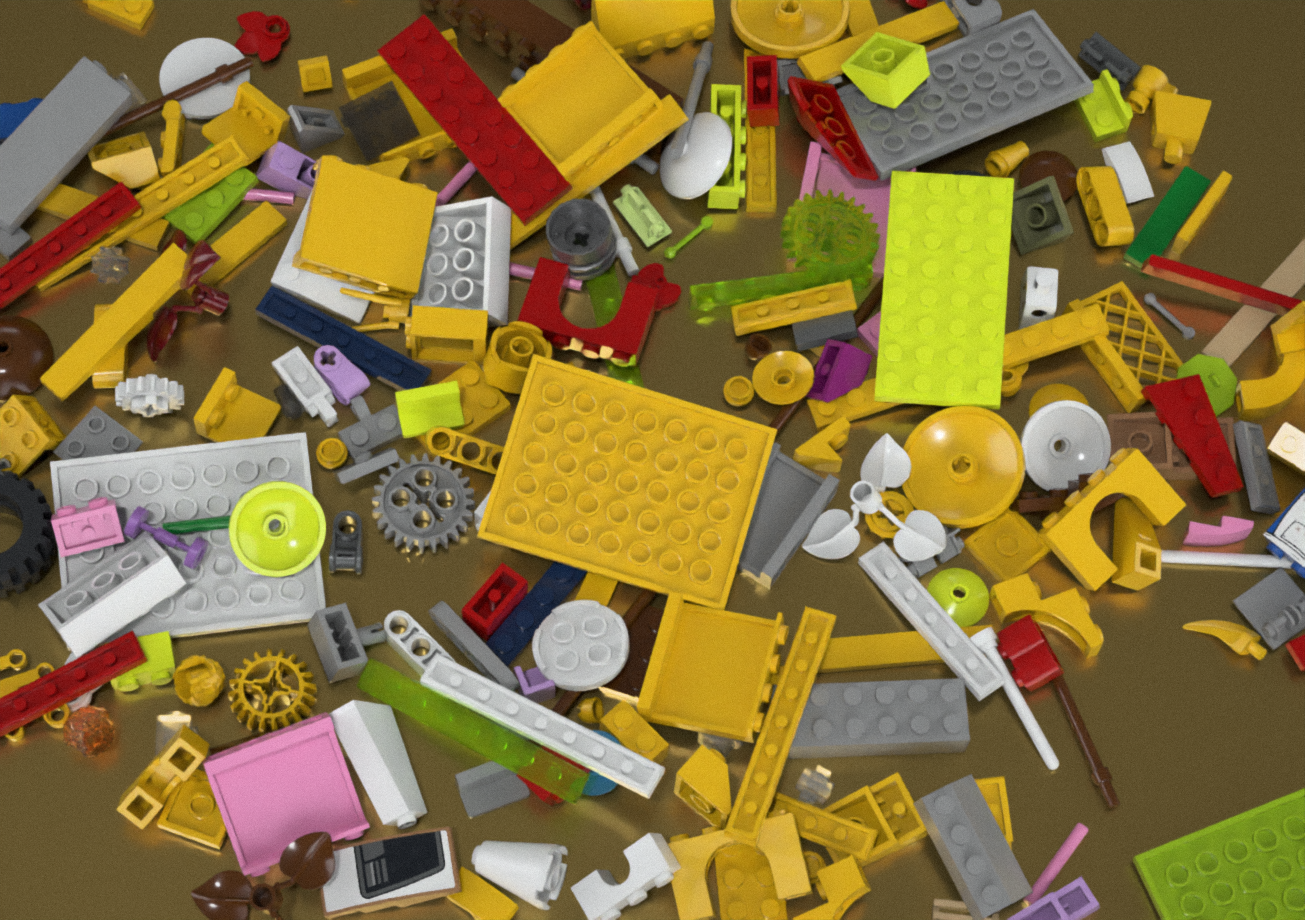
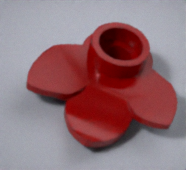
(258, 34)

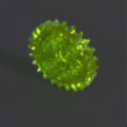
(830, 235)

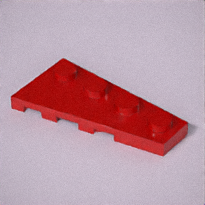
(1191, 419)

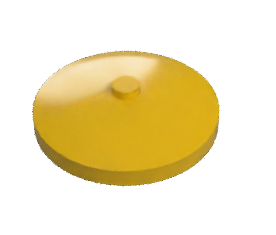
(789, 26)
(964, 466)

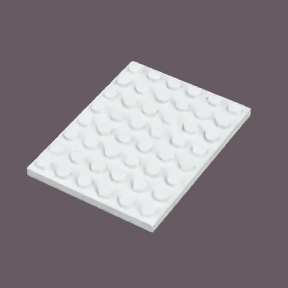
(189, 486)

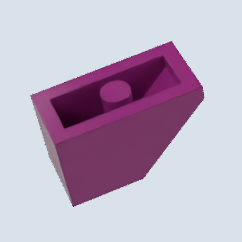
(838, 371)

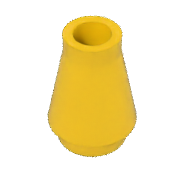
(1006, 159)

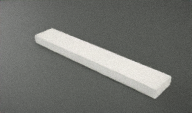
(931, 621)

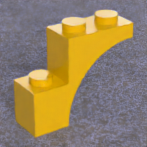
(1063, 611)
(842, 886)

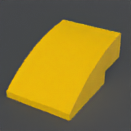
(886, 808)

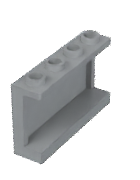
(783, 516)

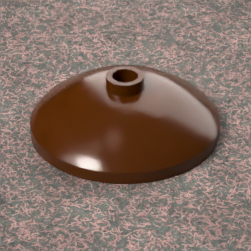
(26, 359)

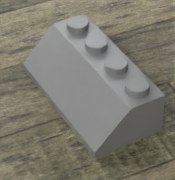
(973, 847)

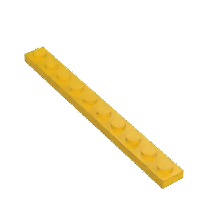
(1019, 348)

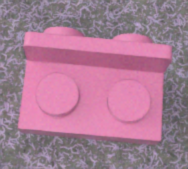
(87, 526)

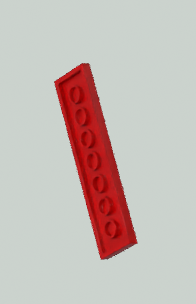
(474, 120)

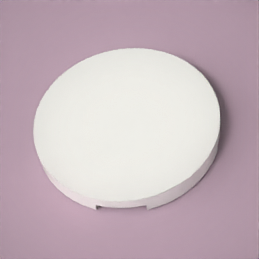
(196, 60)
(581, 645)

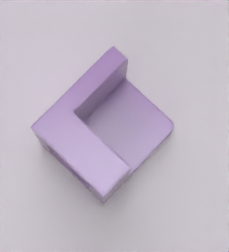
(534, 685)

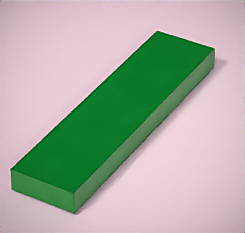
(1168, 216)

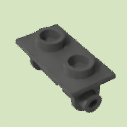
(1104, 55)

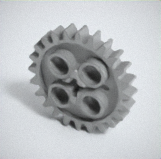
(444, 486)

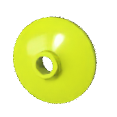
(965, 610)

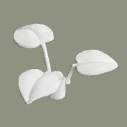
(883, 467)

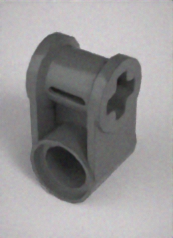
(346, 549)

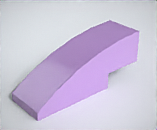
(1069, 903)

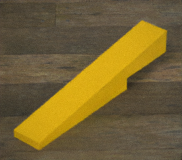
(117, 325)

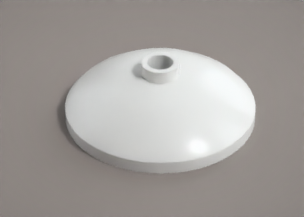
(702, 159)
(1083, 441)

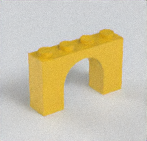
(1069, 530)
(777, 840)

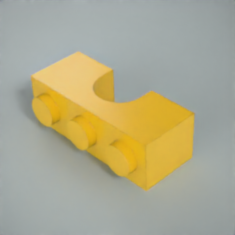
(159, 778)

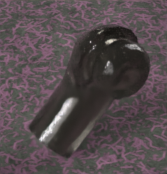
(290, 406)

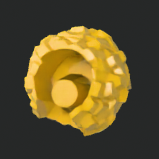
(198, 680)

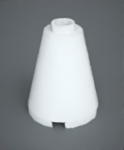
(523, 868)

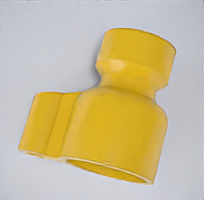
(1145, 84)

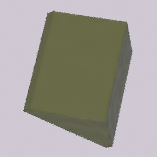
(1039, 216)

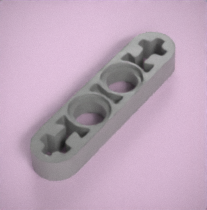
(472, 646)

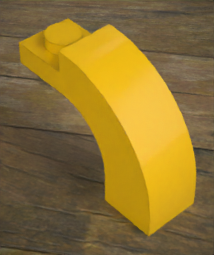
(1270, 395)

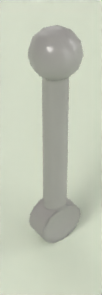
(1187, 332)

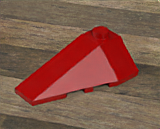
(827, 121)

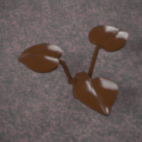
(228, 893)

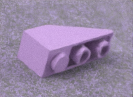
(287, 170)

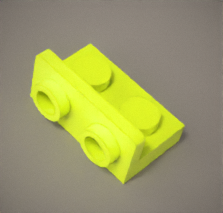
(1105, 109)

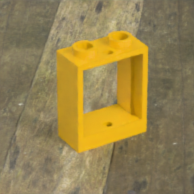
(447, 334)

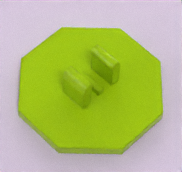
(1216, 377)

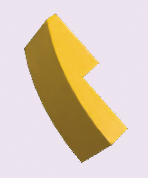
(482, 899)

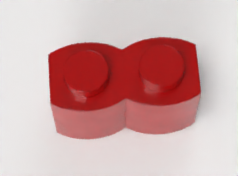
(1029, 653)

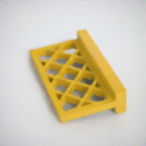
(1107, 354)

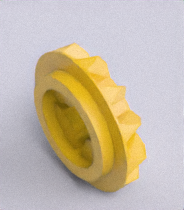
(898, 505)

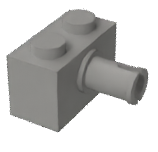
(341, 643)

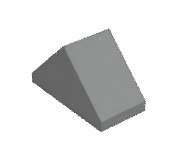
(313, 126)

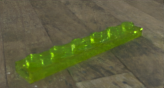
(741, 291)

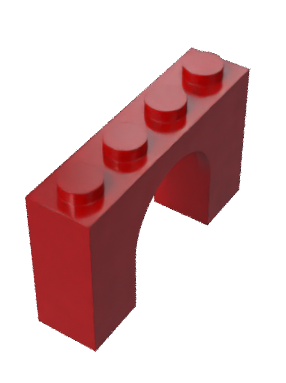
(617, 340)

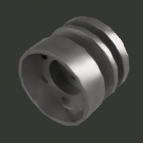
(578, 225)

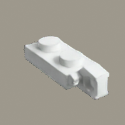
(306, 385)

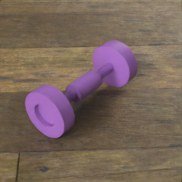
(138, 522)

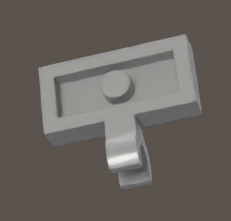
(370, 431)

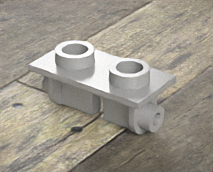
(952, 548)

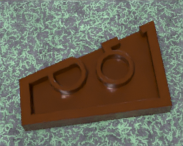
(642, 640)

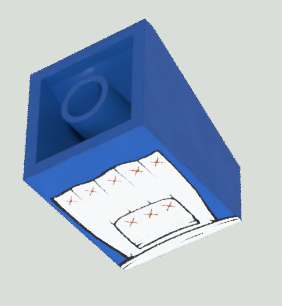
(1287, 535)

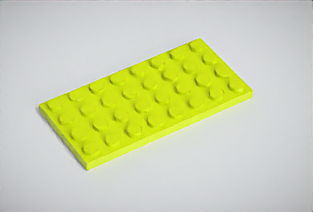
(945, 290)

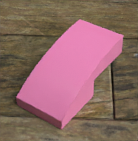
(1226, 532)

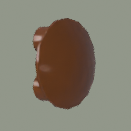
(1046, 164)

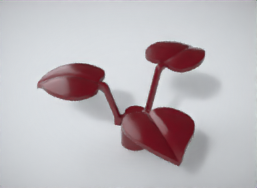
(205, 296)

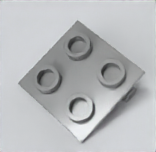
(97, 436)
(1274, 608)

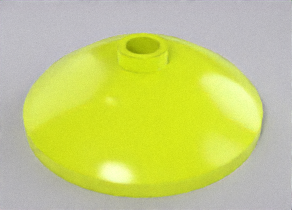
(292, 543)

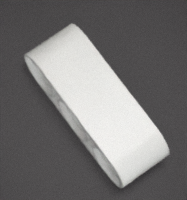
(411, 639)

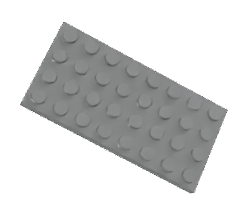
(971, 93)

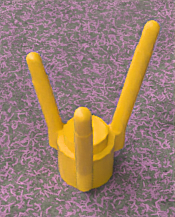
(394, 308)

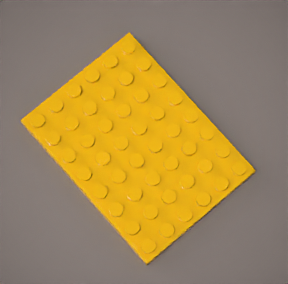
(627, 483)

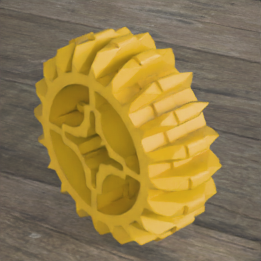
(259, 688)

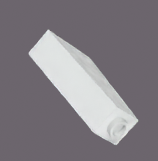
(380, 760)

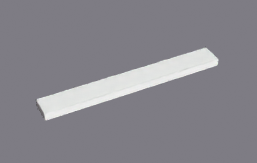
(542, 726)

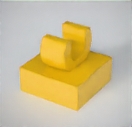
(315, 73)

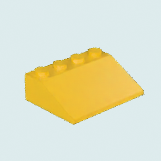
(649, 25)

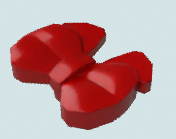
(653, 277)

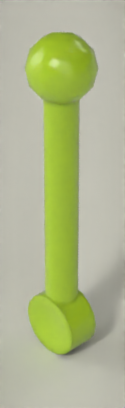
(706, 223)

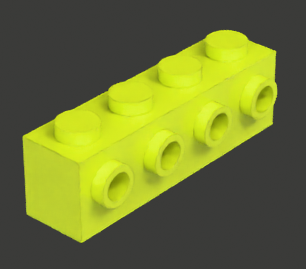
(727, 104)

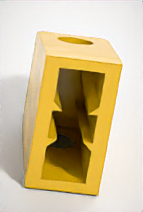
(1177, 123)

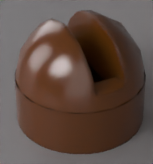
(757, 347)

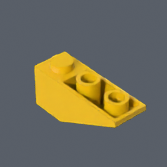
(1134, 547)

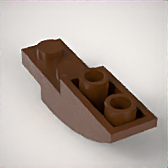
(1054, 502)

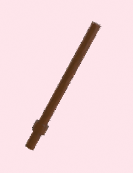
(222, 74)
(1100, 775)

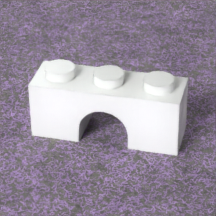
(650, 866)

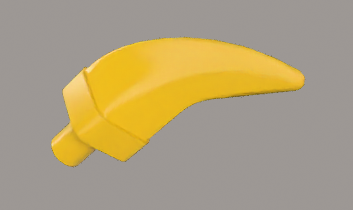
(1236, 636)

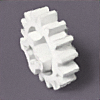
(149, 395)

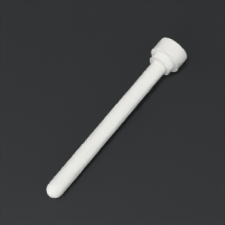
(987, 645)

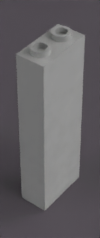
(57, 138)

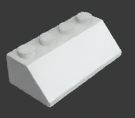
(112, 594)

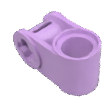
(343, 377)

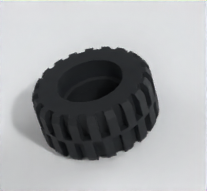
(37, 541)

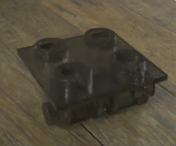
(378, 121)

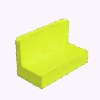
(428, 407)

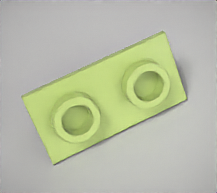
(641, 215)

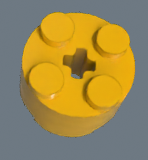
(511, 354)

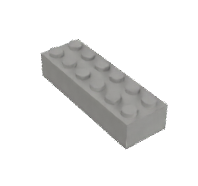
(883, 719)

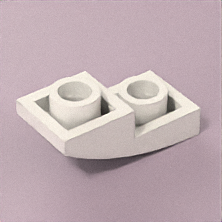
(1129, 171)

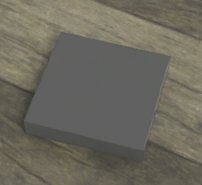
(816, 331)

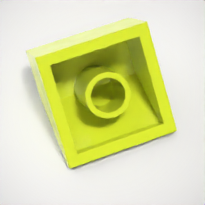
(887, 69)

